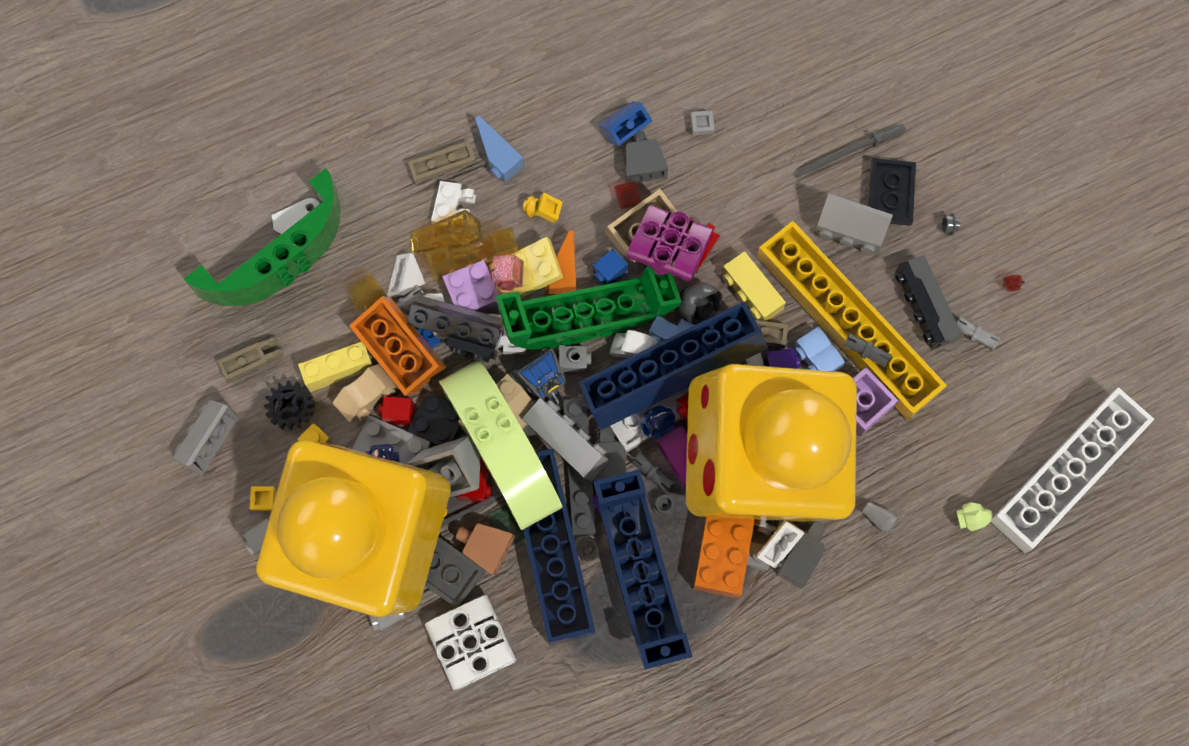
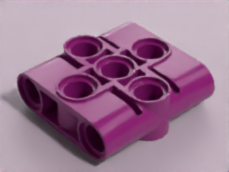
(658, 238)

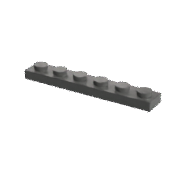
(580, 488)

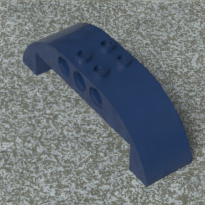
(641, 570)

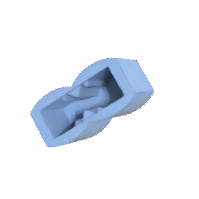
(818, 352)

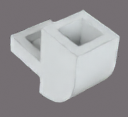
(631, 343)

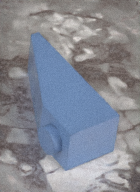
(502, 158)

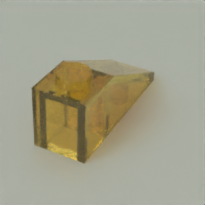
(452, 231)

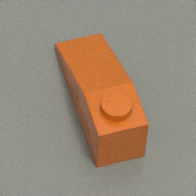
(566, 262)

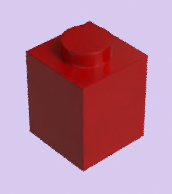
(397, 410)

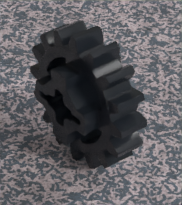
(282, 412)

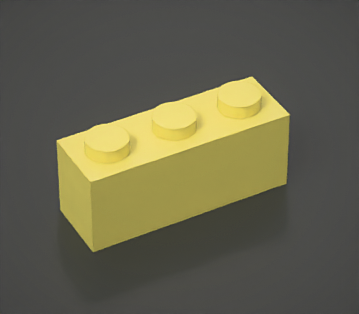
(752, 287)
(335, 366)

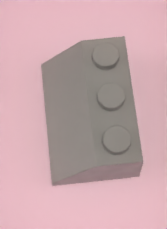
(853, 224)
(205, 437)
(456, 461)

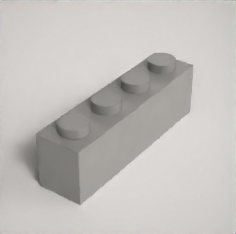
(566, 439)

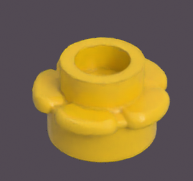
(530, 206)

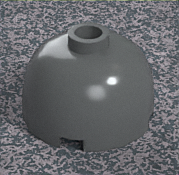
(699, 302)

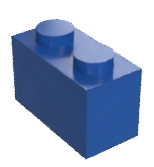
(625, 123)

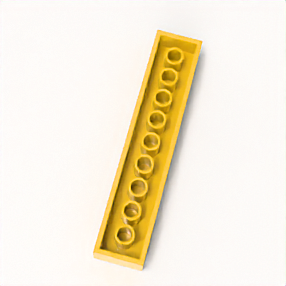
(844, 310)

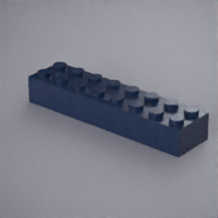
(672, 365)
(558, 569)

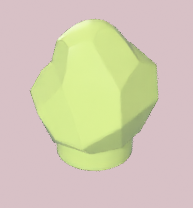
(973, 516)

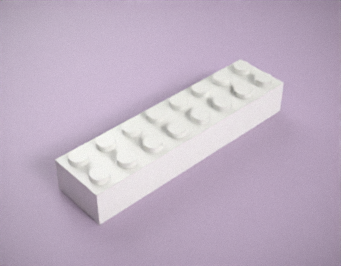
(1071, 470)

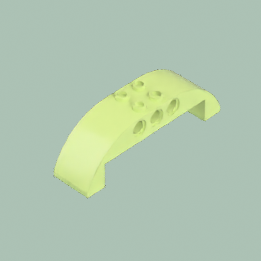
(501, 443)

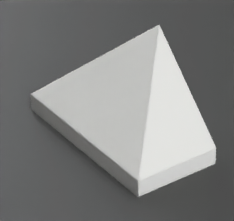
(405, 276)
(780, 544)

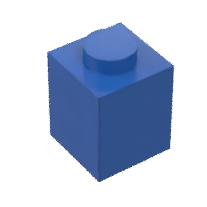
(609, 268)

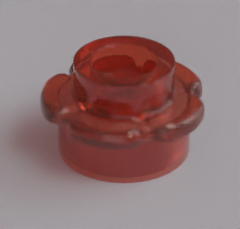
(1013, 283)

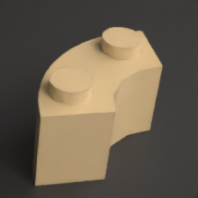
(364, 393)

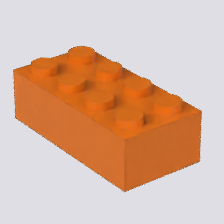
(397, 346)
(723, 556)

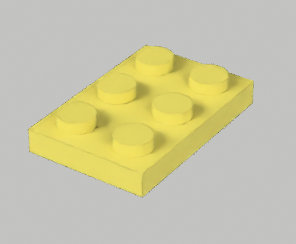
(539, 267)

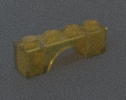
(449, 259)

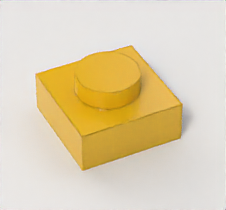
(548, 208)
(315, 434)
(262, 498)

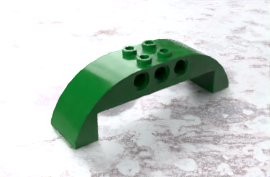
(281, 259)
(587, 312)

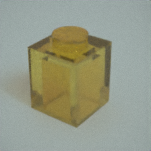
(366, 293)

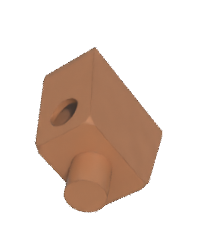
(486, 546)

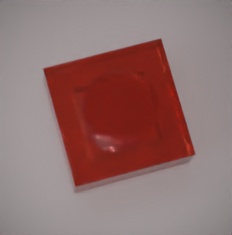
(627, 194)

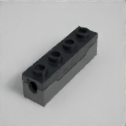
(927, 302)
(456, 322)

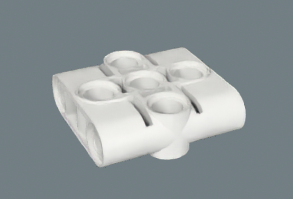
(444, 627)

